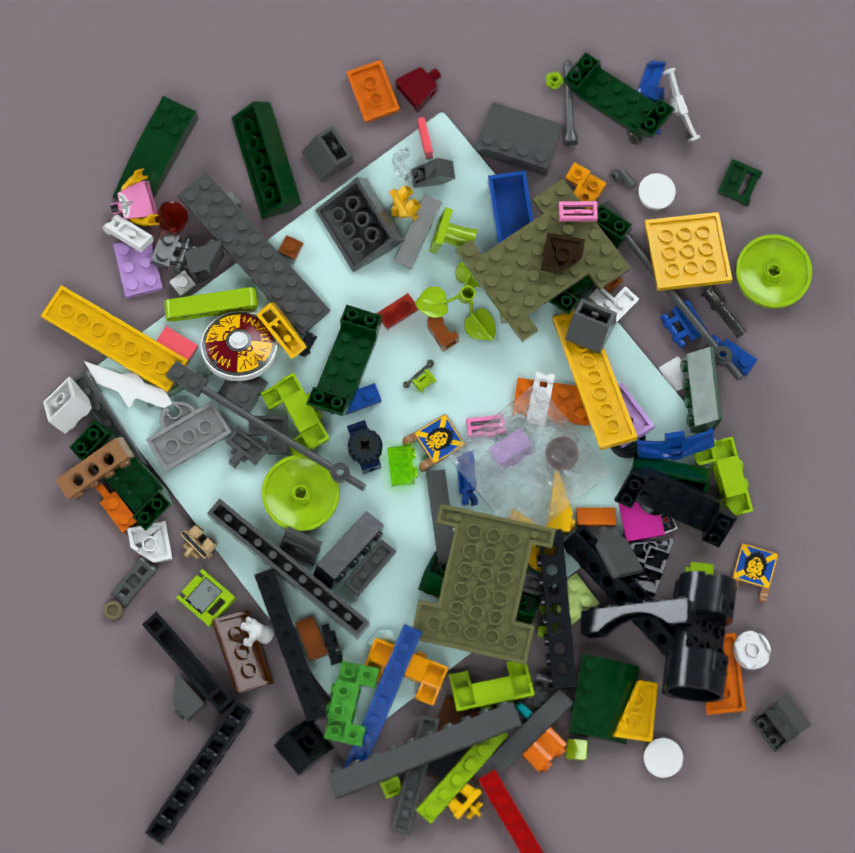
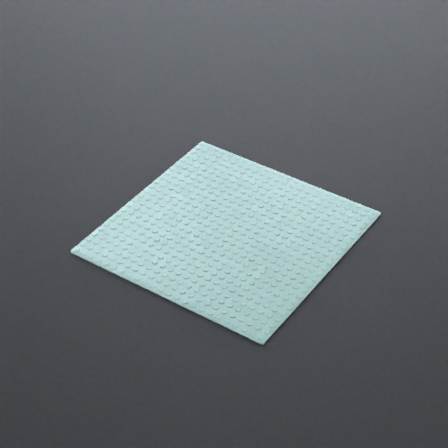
(471, 379)

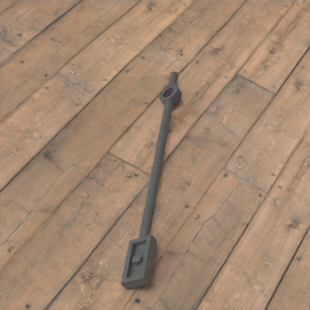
(720, 361)
(197, 384)

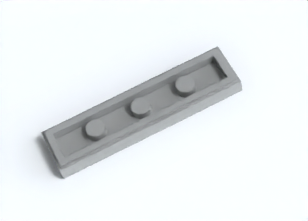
(417, 232)

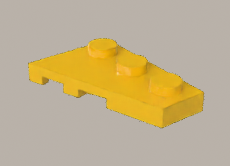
(639, 713)

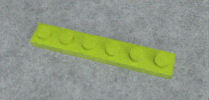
(457, 778)

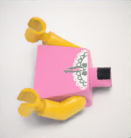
(136, 201)

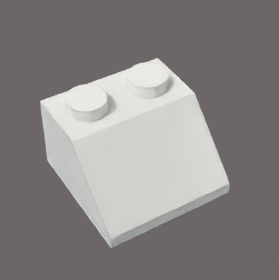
(66, 406)

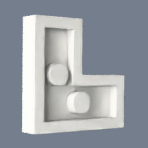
(620, 303)

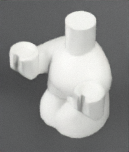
(256, 631)

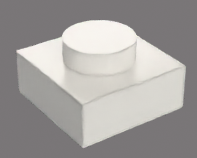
(182, 283)

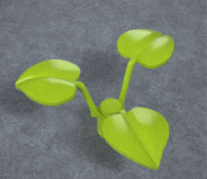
(433, 304)

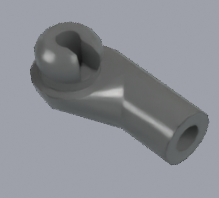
(622, 176)

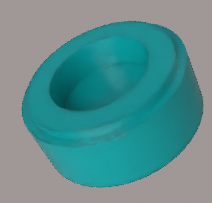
(523, 710)

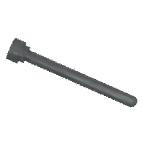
(570, 137)

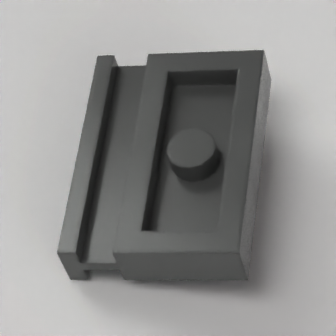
(301, 545)

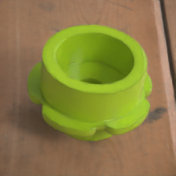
(550, 83)

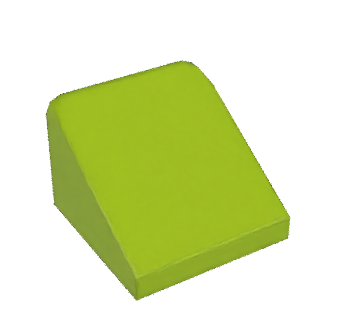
(576, 749)
(391, 787)

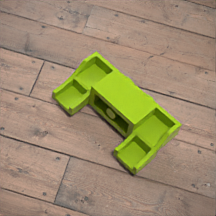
(305, 418)
(728, 474)
(491, 692)

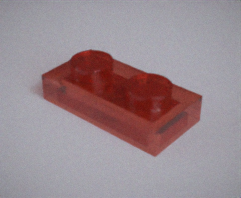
(398, 311)

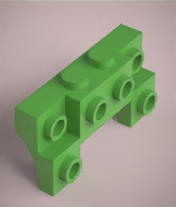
(345, 701)

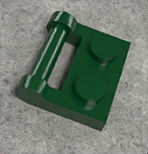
(733, 181)

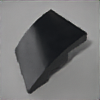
(653, 558)

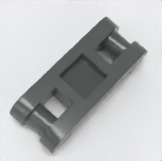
(134, 581)

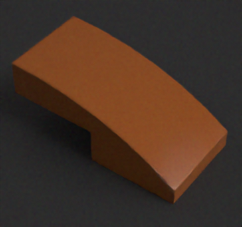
(311, 638)

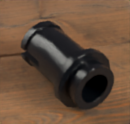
(309, 341)

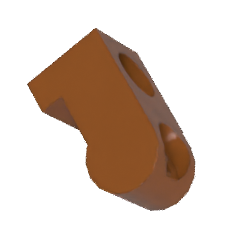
(441, 334)

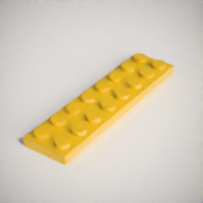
(112, 337)
(597, 390)

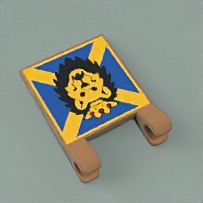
(436, 439)
(756, 568)

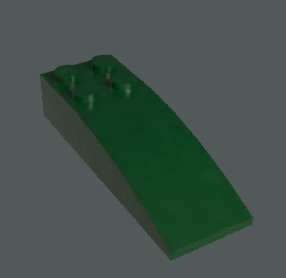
(160, 143)

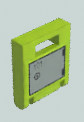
(203, 594)

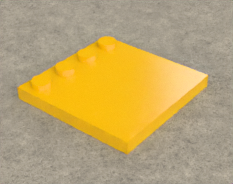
(687, 251)

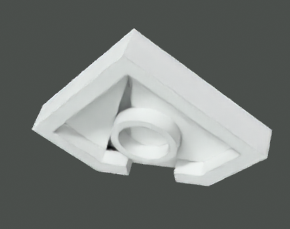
(151, 544)

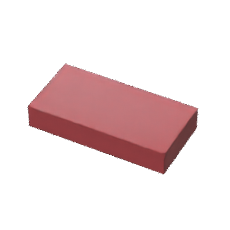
(425, 139)
(177, 343)

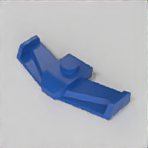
(650, 82)
(675, 445)

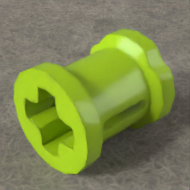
(423, 381)

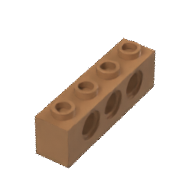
(69, 481)

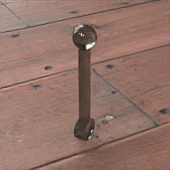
(430, 363)

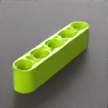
(210, 304)

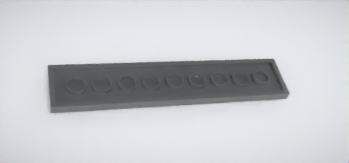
(254, 253)

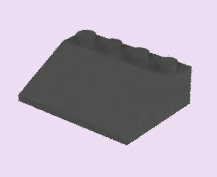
(519, 138)
(359, 224)

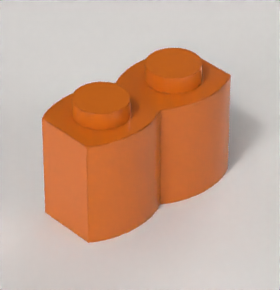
(544, 750)

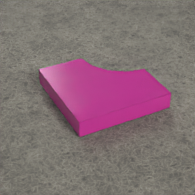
(639, 524)

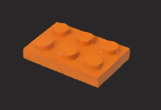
(373, 91)

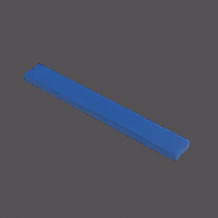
(386, 692)

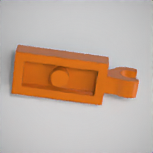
(116, 509)

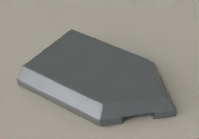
(617, 554)

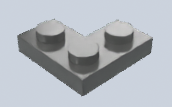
(279, 422)

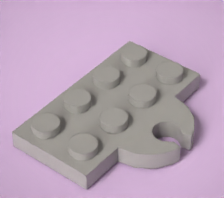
(187, 433)

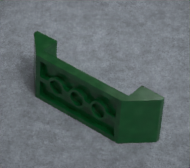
(616, 98)
(616, 230)
(346, 361)
(132, 483)

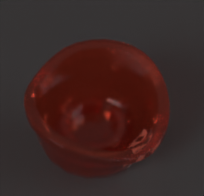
(172, 216)

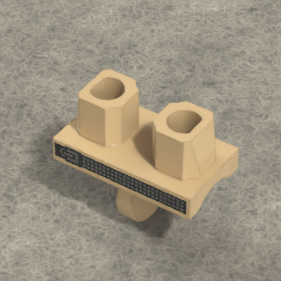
(192, 537)

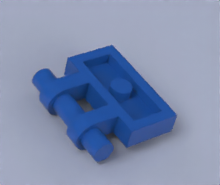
(688, 329)

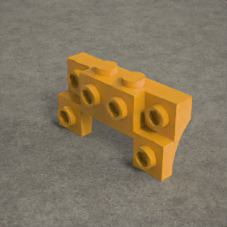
(587, 186)
(420, 670)

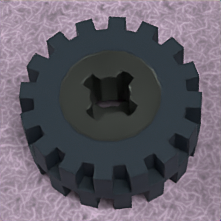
(366, 452)

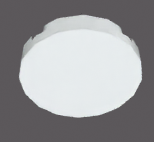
(656, 191)
(751, 650)
(663, 758)

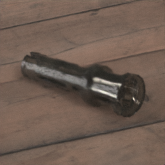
(718, 304)

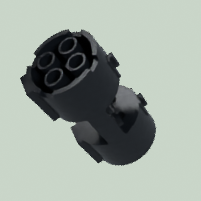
(697, 664)

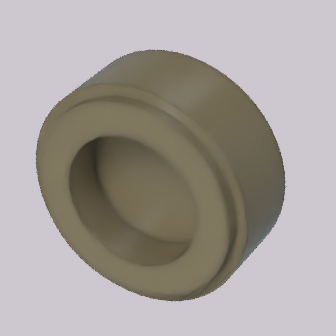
(113, 610)

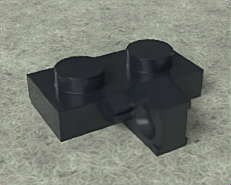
(334, 652)

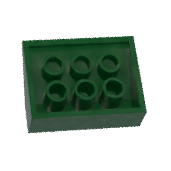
(601, 697)

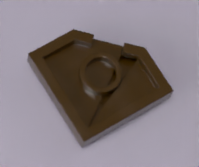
(561, 252)

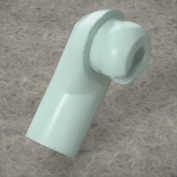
(385, 635)

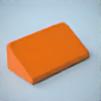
(596, 517)

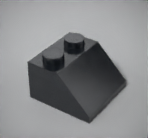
(303, 746)

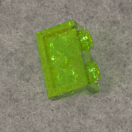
(401, 465)

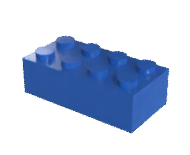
(509, 203)

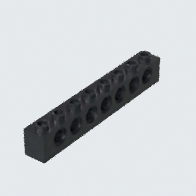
(621, 590)
(290, 646)
(567, 679)
(199, 772)

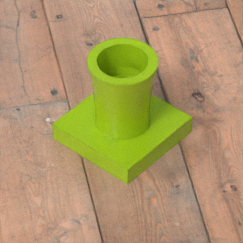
(450, 233)

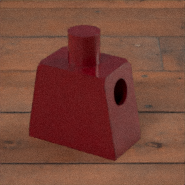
(418, 86)

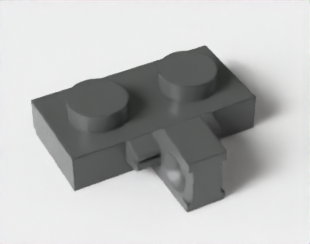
(244, 448)

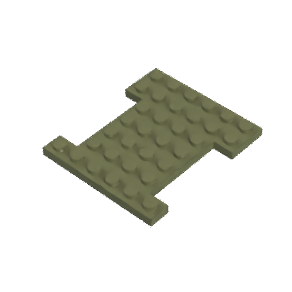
(512, 268)
(483, 586)

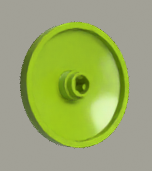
(773, 271)
(299, 494)

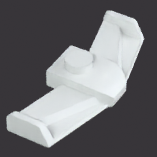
(679, 105)

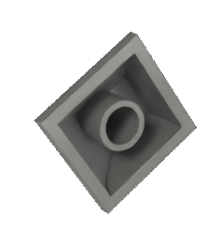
(243, 393)

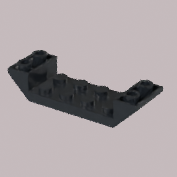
(678, 502)

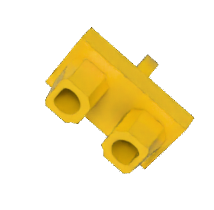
(402, 205)
(471, 795)

